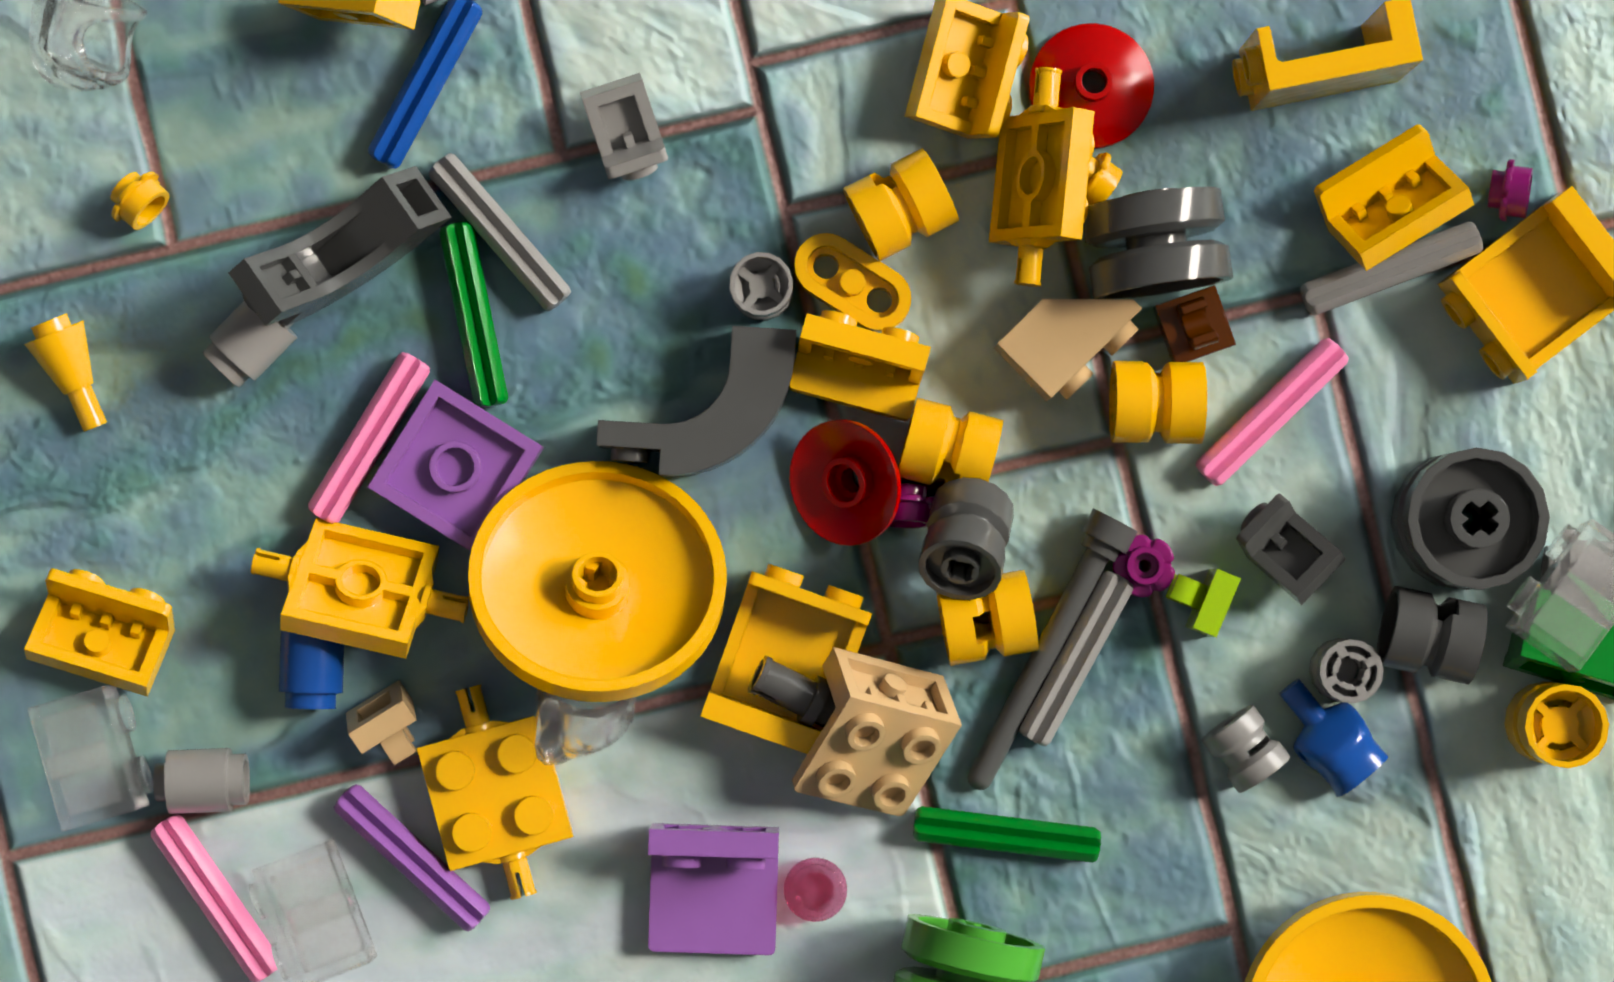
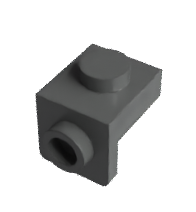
(1288, 548)

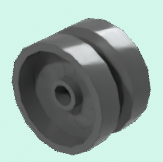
(1155, 234)
(1507, 513)

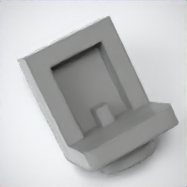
(625, 128)

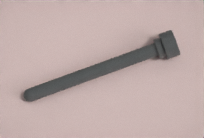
(1103, 542)

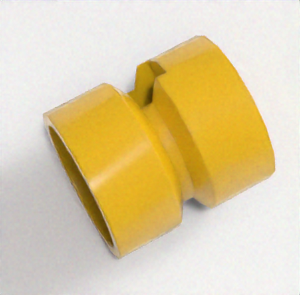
(901, 204)
(1157, 402)
(948, 446)
(1009, 628)
(1556, 724)

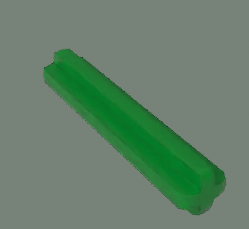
(473, 315)
(1007, 834)

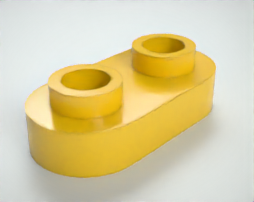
(855, 279)

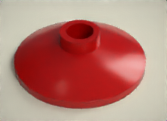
(1120, 61)
(825, 487)

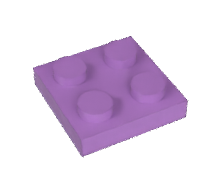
(453, 464)

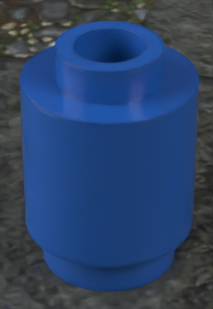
(310, 671)

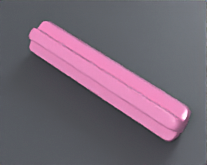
(1272, 412)
(368, 438)
(215, 897)

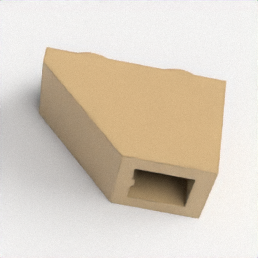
(1062, 336)

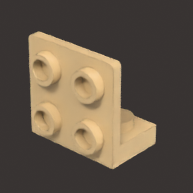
(881, 736)

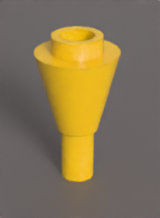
(64, 356)

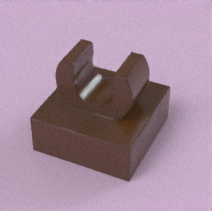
(1194, 325)

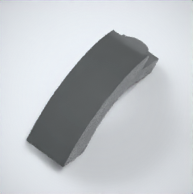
(343, 251)
(738, 418)

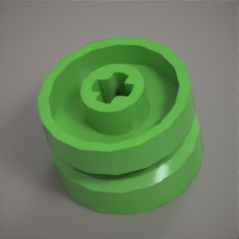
(966, 952)

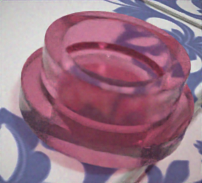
(815, 889)

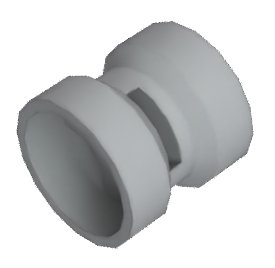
(763, 277)
(1335, 673)
(1245, 748)

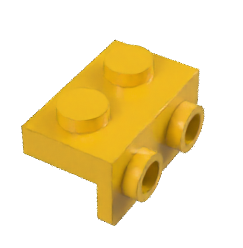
(968, 69)
(1391, 198)
(859, 365)
(101, 631)

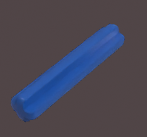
(424, 82)

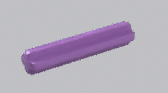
(411, 857)

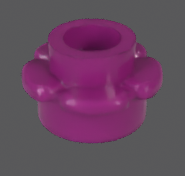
(1511, 190)
(913, 507)
(1160, 572)

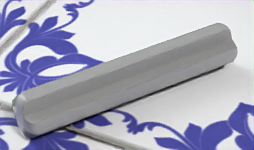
(499, 232)
(1409, 263)
(1076, 657)

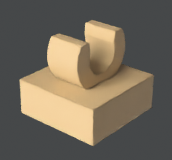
(384, 721)

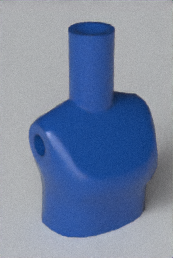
(1333, 740)

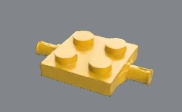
(1041, 177)
(359, 587)
(493, 793)

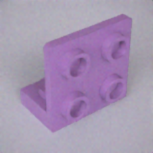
(713, 888)

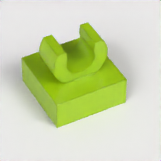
(1208, 600)

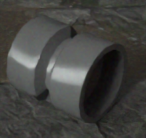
(966, 538)
(1441, 636)

